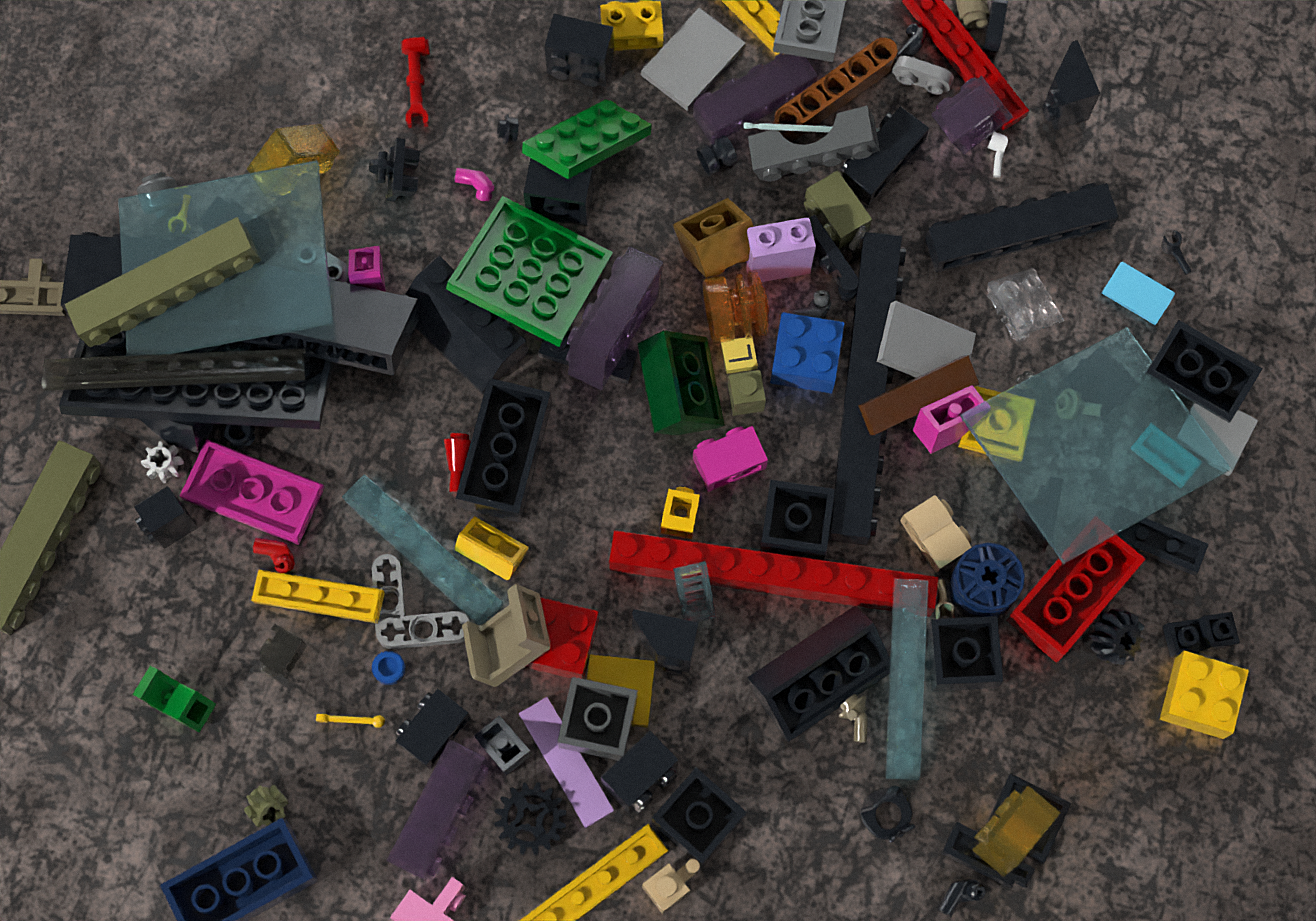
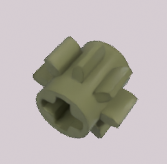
(265, 805)

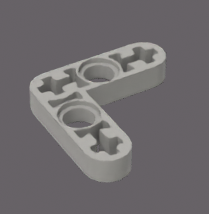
(397, 616)

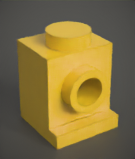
(675, 525)

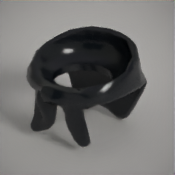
(874, 800)

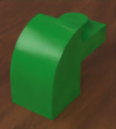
(174, 699)

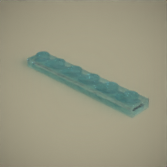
(422, 550)
(906, 679)

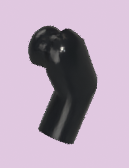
(960, 892)

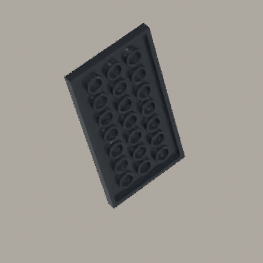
(243, 403)

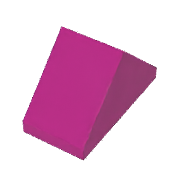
(366, 268)

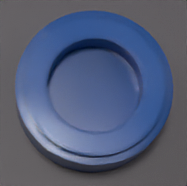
(388, 667)

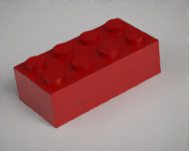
(1074, 595)

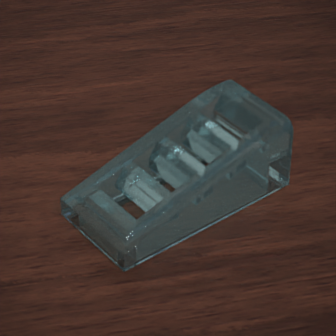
(699, 610)

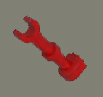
(414, 48)

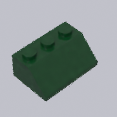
(680, 383)

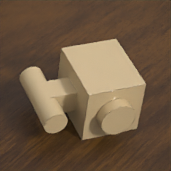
(669, 886)

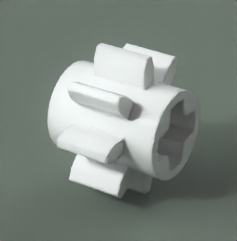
(156, 456)

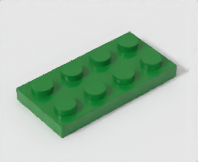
(586, 138)

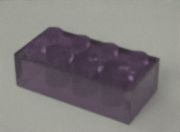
(614, 317)

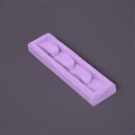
(566, 764)

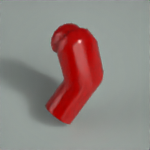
(278, 551)

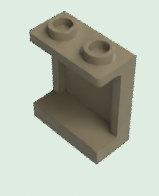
(508, 638)

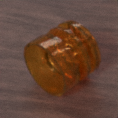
(735, 306)

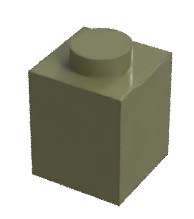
(746, 392)

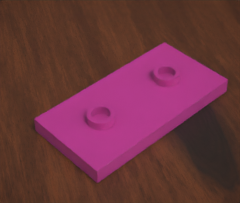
(252, 491)

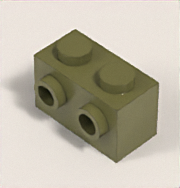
(836, 208)

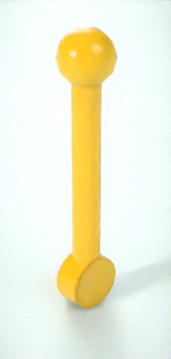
(378, 720)

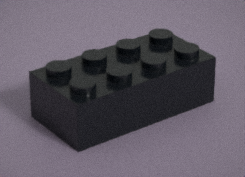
(504, 450)

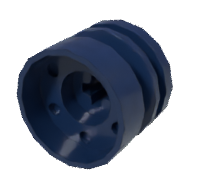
(979, 597)

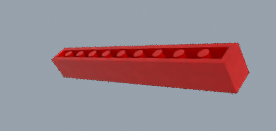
(763, 571)

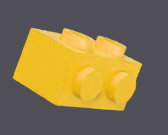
(634, 24)

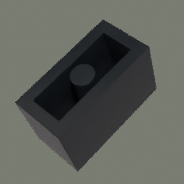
(164, 518)
(432, 727)

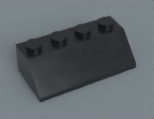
(464, 333)
(821, 673)

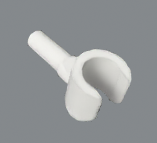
(998, 143)

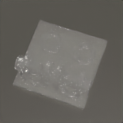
(1024, 303)

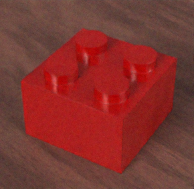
(571, 639)

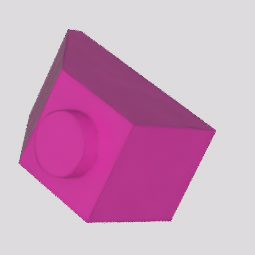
(941, 423)

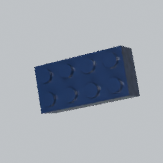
(242, 878)

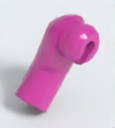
(478, 180)

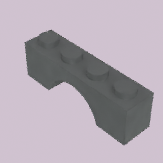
(850, 137)

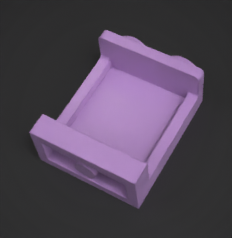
(781, 249)

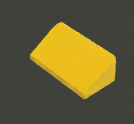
(490, 548)

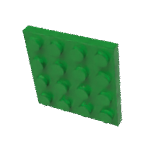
(529, 271)

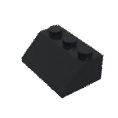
(1203, 371)

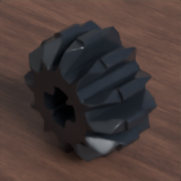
(1117, 636)

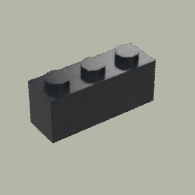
(898, 141)

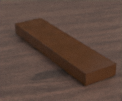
(913, 395)

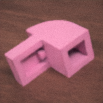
(417, 909)

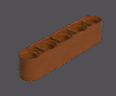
(842, 78)

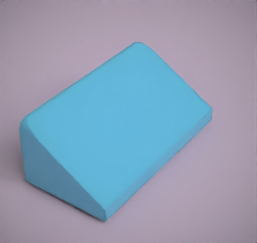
(1138, 293)

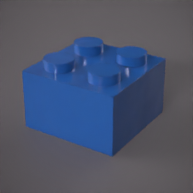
(807, 352)

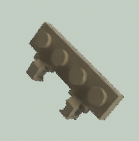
(33, 294)

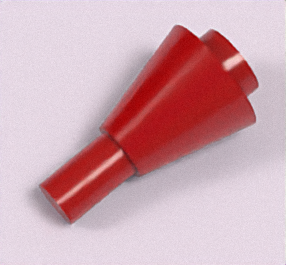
(456, 452)

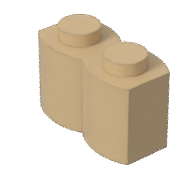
(936, 533)

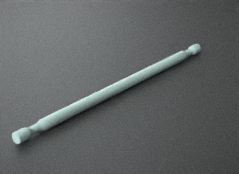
(787, 127)

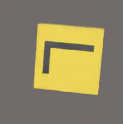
(739, 355)

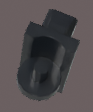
(399, 158)

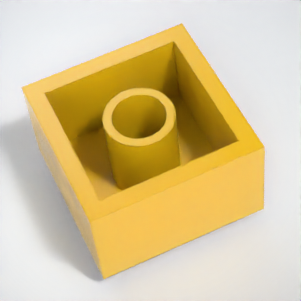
(1204, 695)

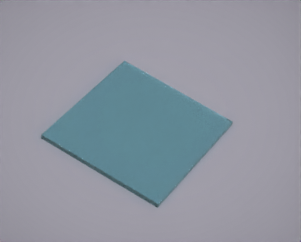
(273, 297)
(1094, 444)

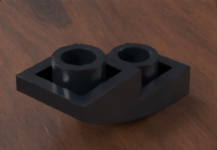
(1201, 634)

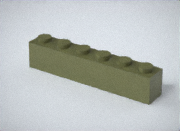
(163, 282)
(41, 527)

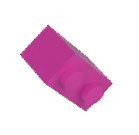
(729, 458)

